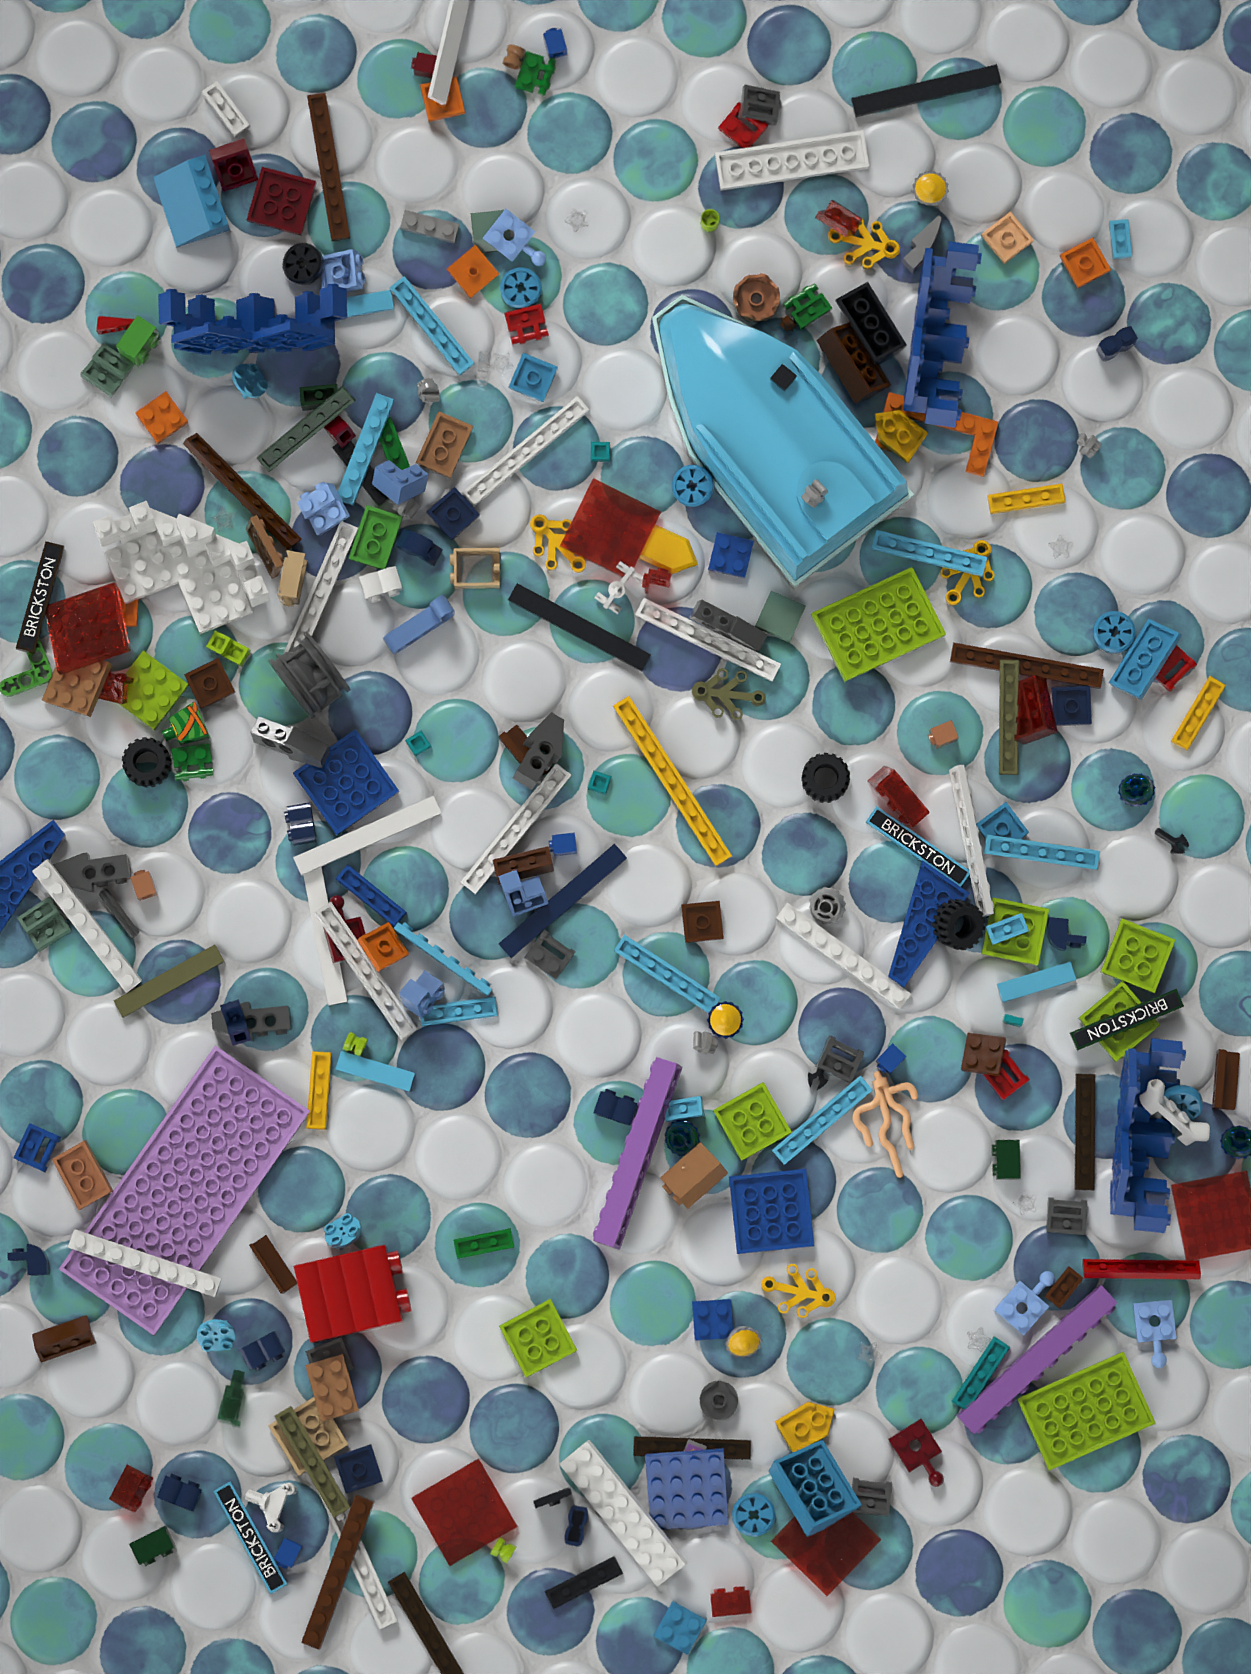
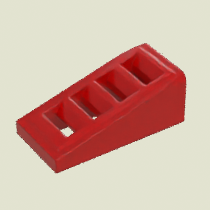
(112, 324)

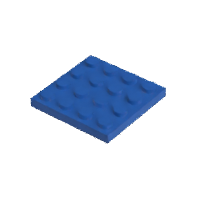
(348, 783)
(771, 1211)
(687, 1488)

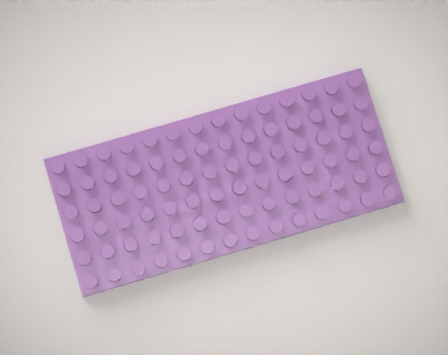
(188, 1184)

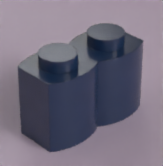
(1120, 342)
(301, 824)
(615, 1107)
(263, 1350)
(180, 1493)
(577, 1519)

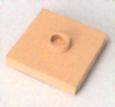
(1007, 237)

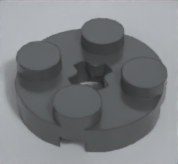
(721, 1389)

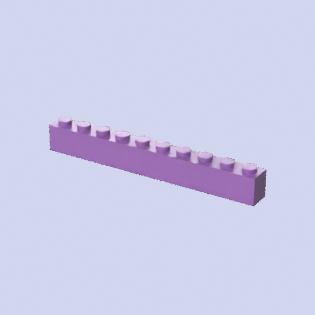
(637, 1153)
(1036, 1359)

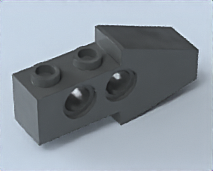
(728, 625)
(546, 737)
(290, 741)
(75, 870)
(281, 1014)

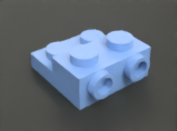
(343, 269)
(323, 507)

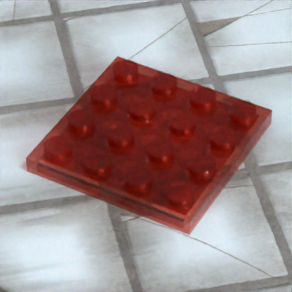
(609, 528)
(87, 628)
(1214, 1215)
(464, 1512)
(828, 1553)

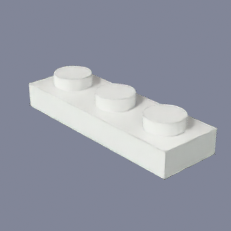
(226, 109)

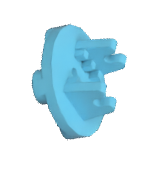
(249, 380)
(342, 1232)
(218, 1341)

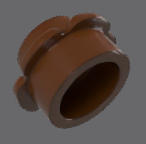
(787, 323)

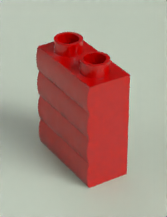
(351, 1293)

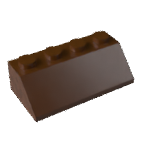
(852, 363)

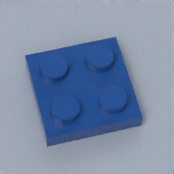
(730, 555)
(712, 1319)

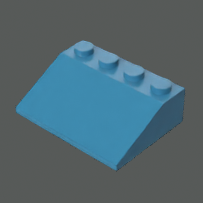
(191, 201)
(814, 1487)

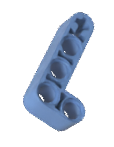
(419, 625)

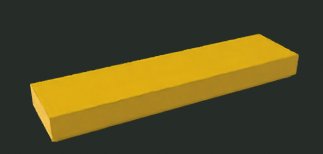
(1026, 498)
(1198, 713)
(319, 1090)

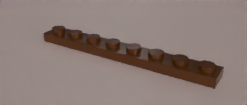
(328, 167)
(242, 490)
(1028, 665)
(337, 1572)

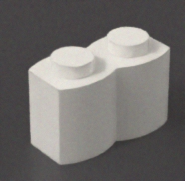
(381, 584)

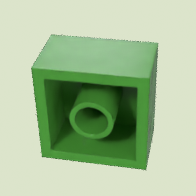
(138, 341)

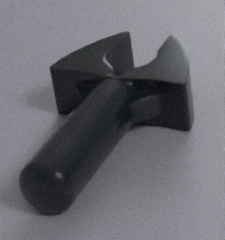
(1172, 840)
(819, 1073)

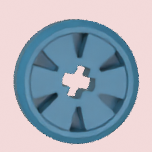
(510, 293)
(704, 487)
(1121, 641)
(1189, 1097)
(753, 1502)

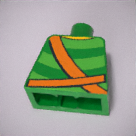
(187, 726)

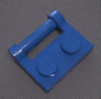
(31, 1144)

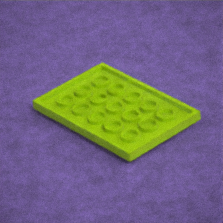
(878, 624)
(1086, 1411)

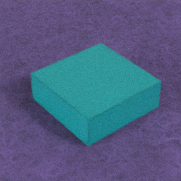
(600, 451)
(418, 743)
(599, 782)
(1012, 1020)

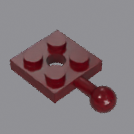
(354, 924)
(914, 1459)

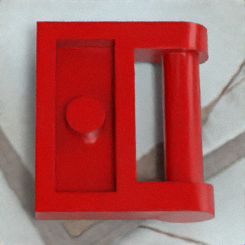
(739, 131)
(1174, 658)
(1004, 1084)

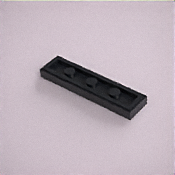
(345, 455)
(583, 1582)

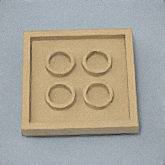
(324, 1435)

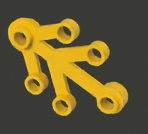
(867, 244)
(554, 542)
(965, 577)
(801, 1291)

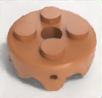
(756, 285)

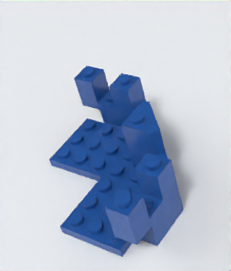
(255, 323)
(934, 339)
(1143, 1137)

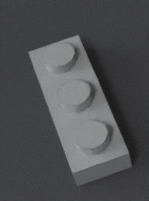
(429, 226)

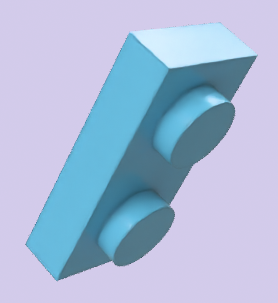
(1120, 239)
(1007, 929)
(685, 1109)

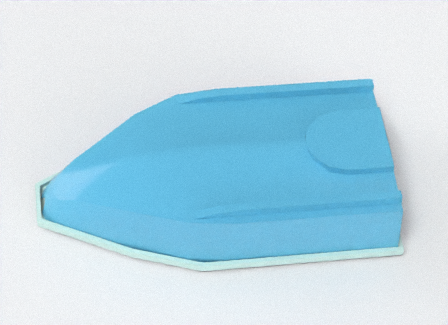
(772, 441)

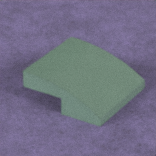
(481, 224)
(107, 370)
(780, 616)
(44, 924)

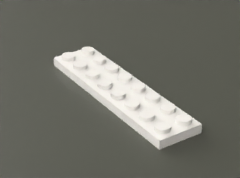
(791, 160)
(623, 1513)

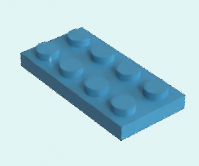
(1145, 659)

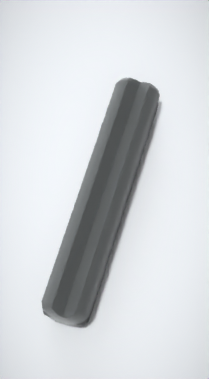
(119, 913)

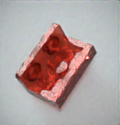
(657, 577)
(116, 688)

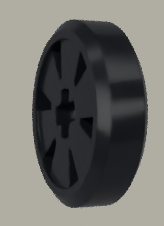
(308, 273)

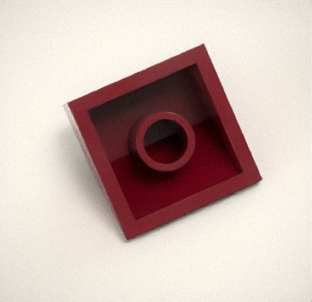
(233, 165)

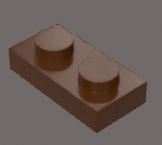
(1063, 1287)

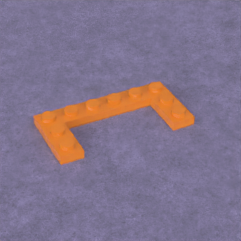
(977, 426)

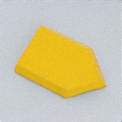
(899, 433)
(668, 551)
(805, 1425)

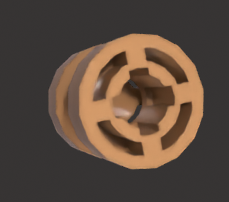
(513, 57)

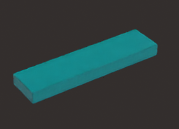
(981, 1373)

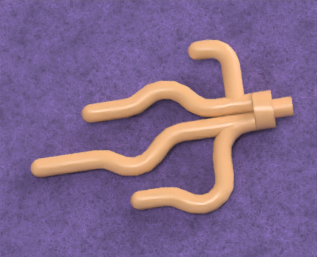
(884, 1096)

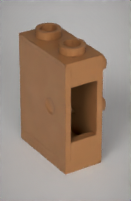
(693, 1176)

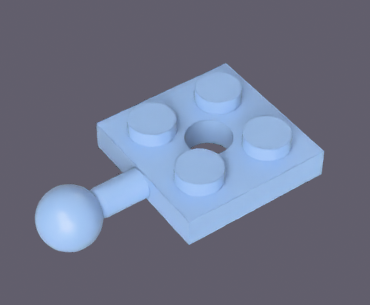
(513, 247)
(1035, 1305)
(1148, 1333)

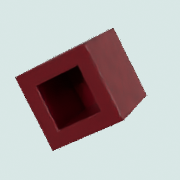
(424, 65)
(340, 431)

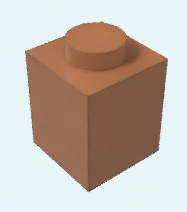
(943, 734)
(143, 885)

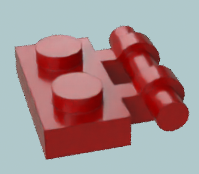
(526, 318)

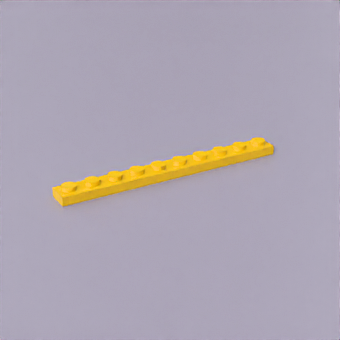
(672, 781)

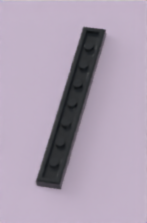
(926, 90)
(579, 627)

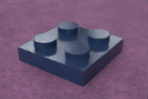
(453, 513)
(1071, 705)
(358, 1469)

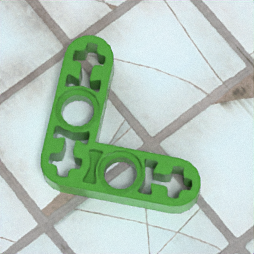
(32, 673)

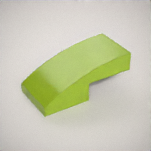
(228, 648)

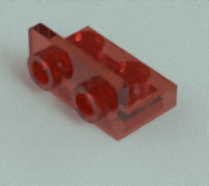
(839, 219)
(131, 1488)
(730, 1602)

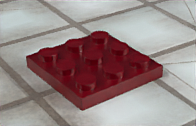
(281, 201)

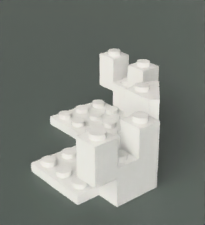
(169, 551)

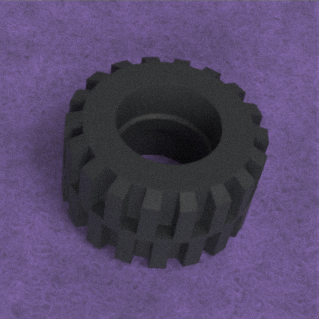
(135, 750)
(828, 761)
(946, 920)

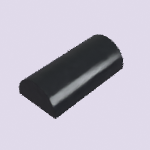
(871, 323)

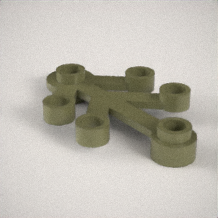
(725, 694)

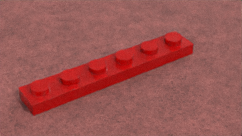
(1141, 1269)

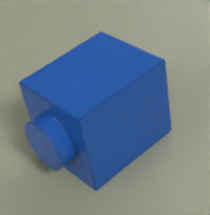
(555, 43)
(563, 844)
(890, 1059)
(287, 1553)

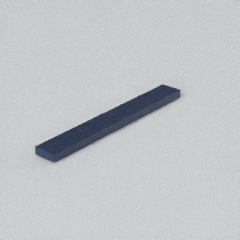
(562, 901)

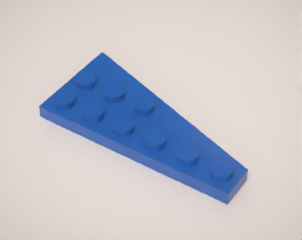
(17, 868)
(917, 931)

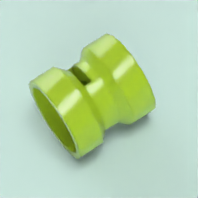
(710, 216)
(355, 1044)
(505, 1551)

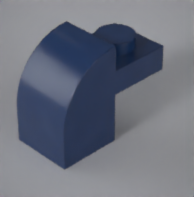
(419, 546)
(1058, 935)
(235, 1022)
(36, 1259)

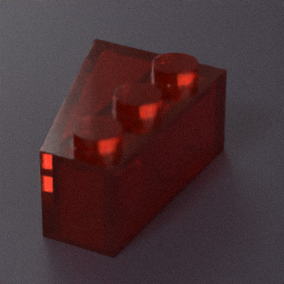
(1035, 711)
(898, 796)

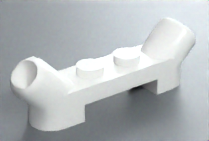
(1187, 1130)

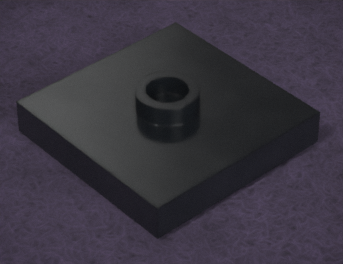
(552, 1499)

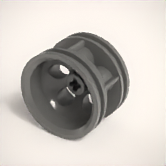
(310, 675)

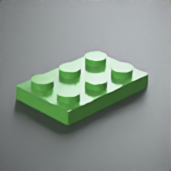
(375, 537)

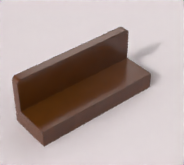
(514, 742)
(526, 863)
(1225, 1080)
(273, 1264)
(63, 1338)

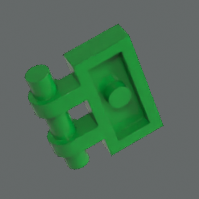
(529, 73)
(809, 311)
(192, 756)

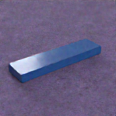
(371, 895)

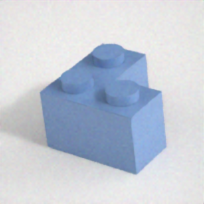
(399, 484)
(522, 895)
(422, 994)

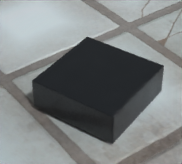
(783, 377)

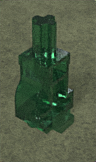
(232, 1400)

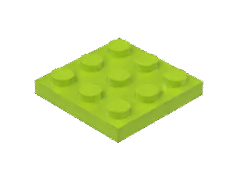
(153, 690)
(1024, 947)
(1137, 955)
(1115, 1001)
(752, 1121)
(538, 1338)

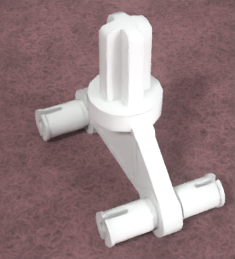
(617, 588)
(272, 1503)

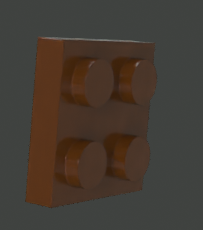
(209, 683)
(702, 921)
(983, 1054)

